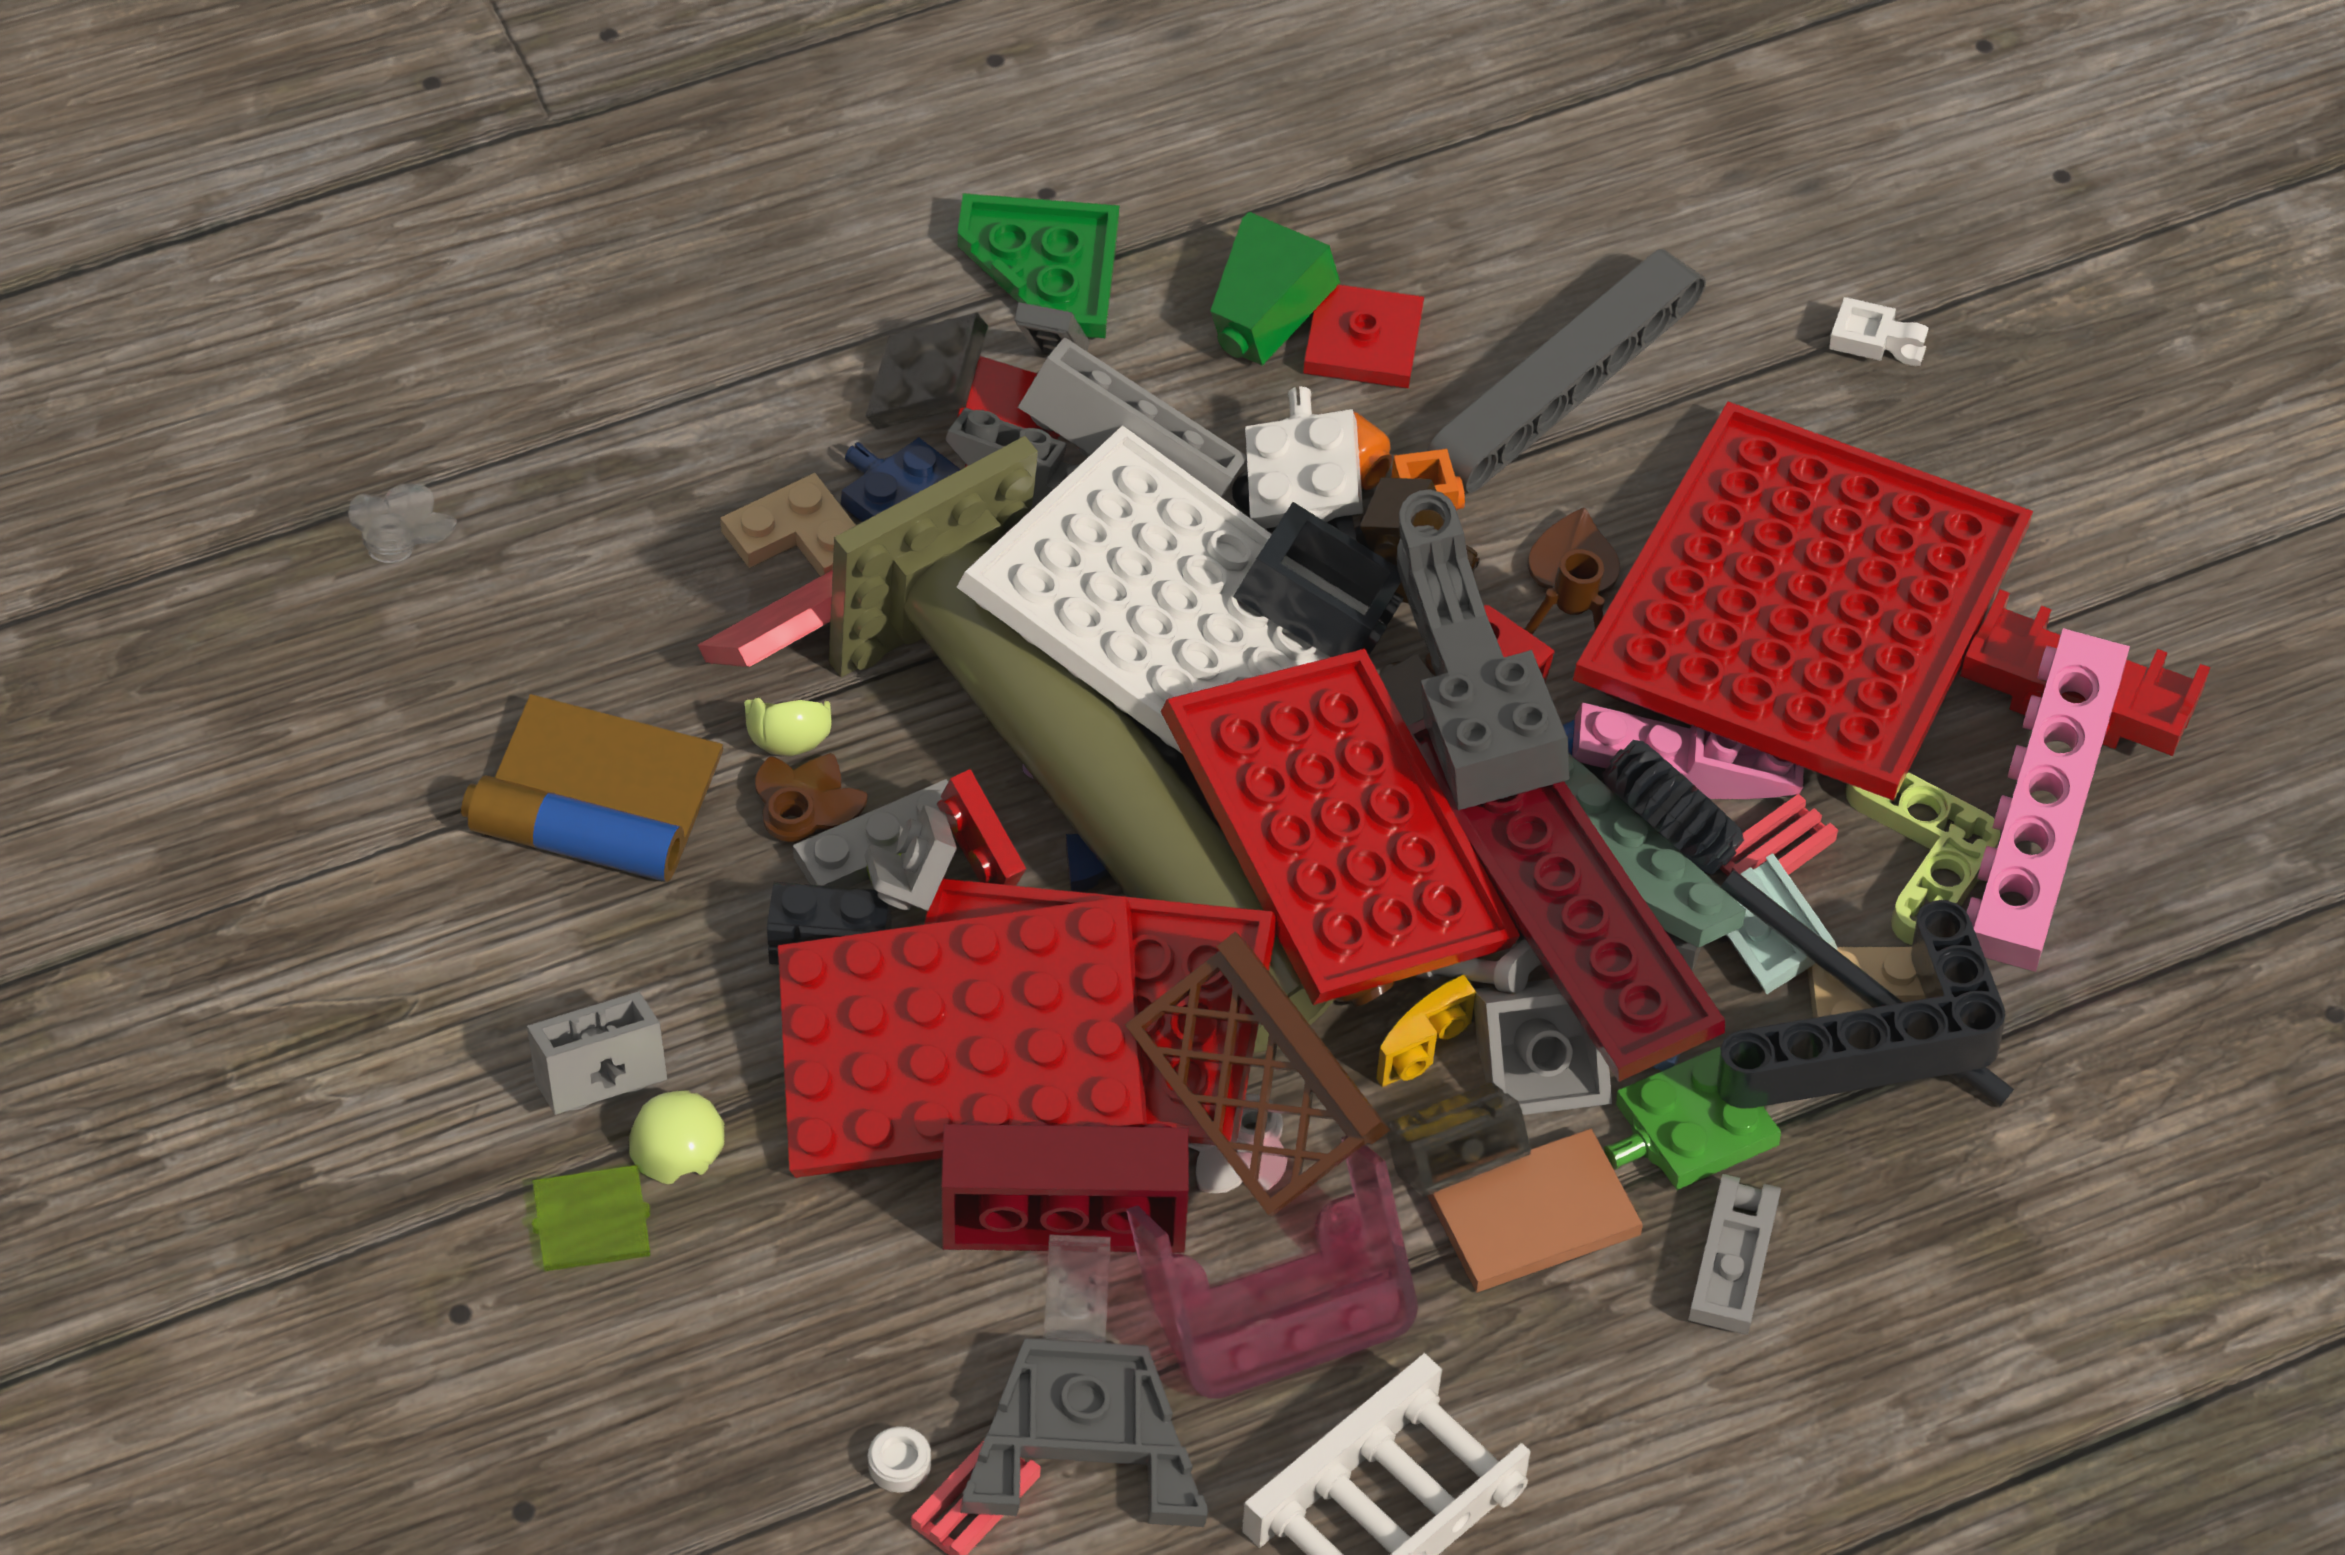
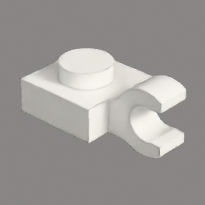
(1871, 329)

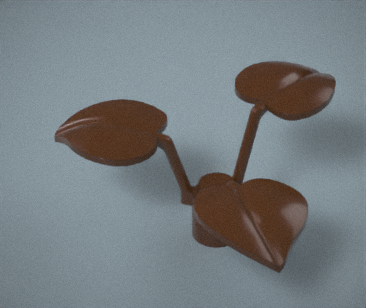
(1575, 568)

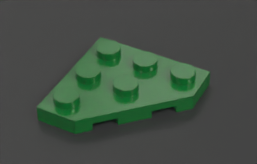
(1045, 252)

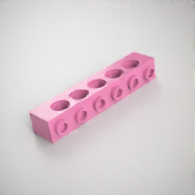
(2095, 671)

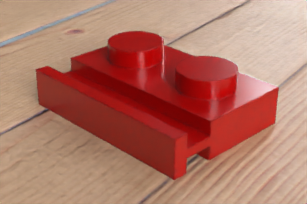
(980, 831)

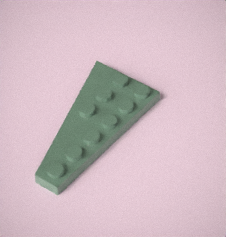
(1670, 883)

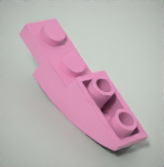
(1707, 760)

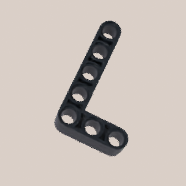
(1883, 1045)

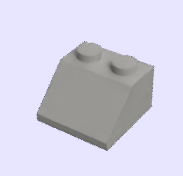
(1539, 1049)

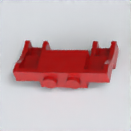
(2146, 708)

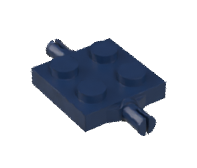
(892, 478)

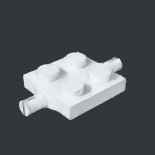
(1304, 462)

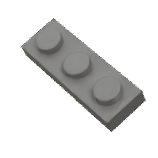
(839, 853)

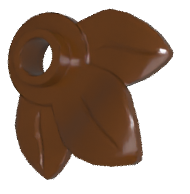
(807, 792)

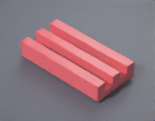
(1805, 821)
(947, 1493)

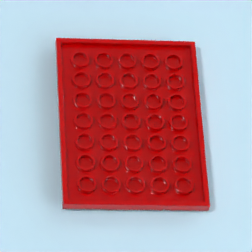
(1805, 599)

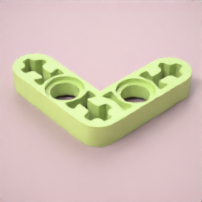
(1947, 848)

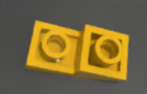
(1412, 1041)

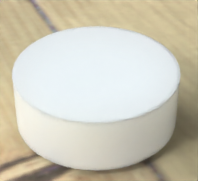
(899, 1459)

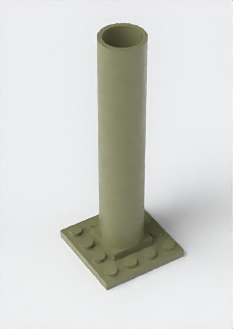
(1094, 762)

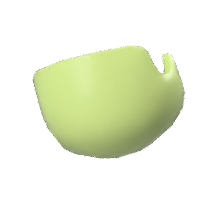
(787, 726)
(676, 1136)

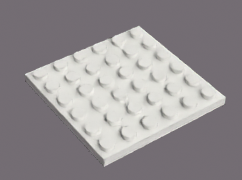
(1135, 583)

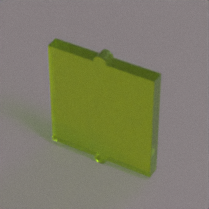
(591, 1218)

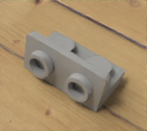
(918, 872)

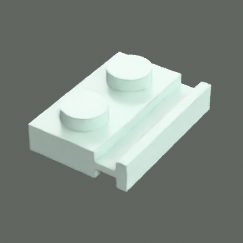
(1761, 948)

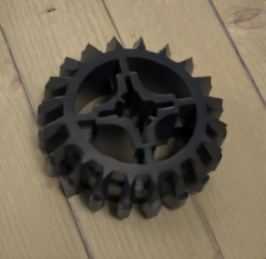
(1673, 806)

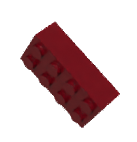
(1041, 1180)

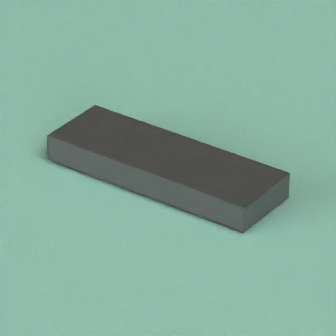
(1048, 326)

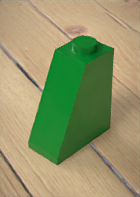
(1269, 287)

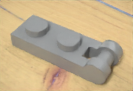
(1734, 1256)

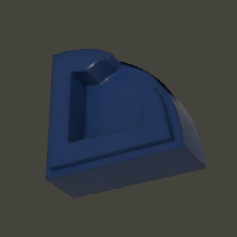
(1082, 864)

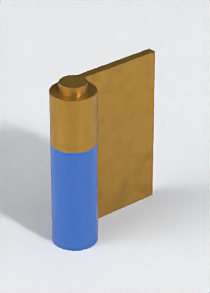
(595, 788)

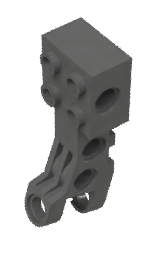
(1481, 709)

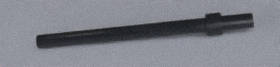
(1842, 969)

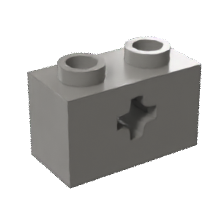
(597, 1053)

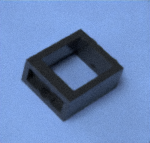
(1309, 609)

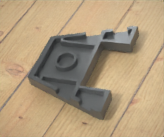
(1085, 1407)

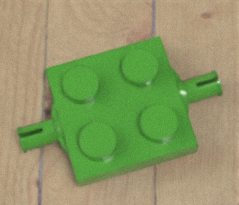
(1687, 1125)

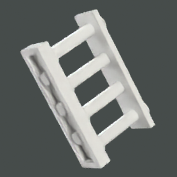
(1371, 1435)

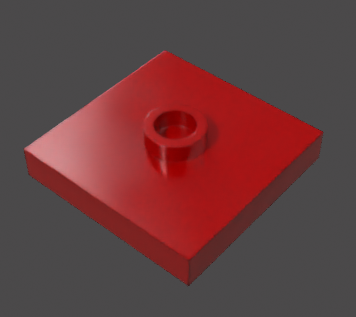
(1365, 336)

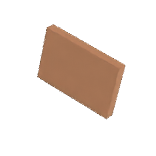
(1536, 1211)

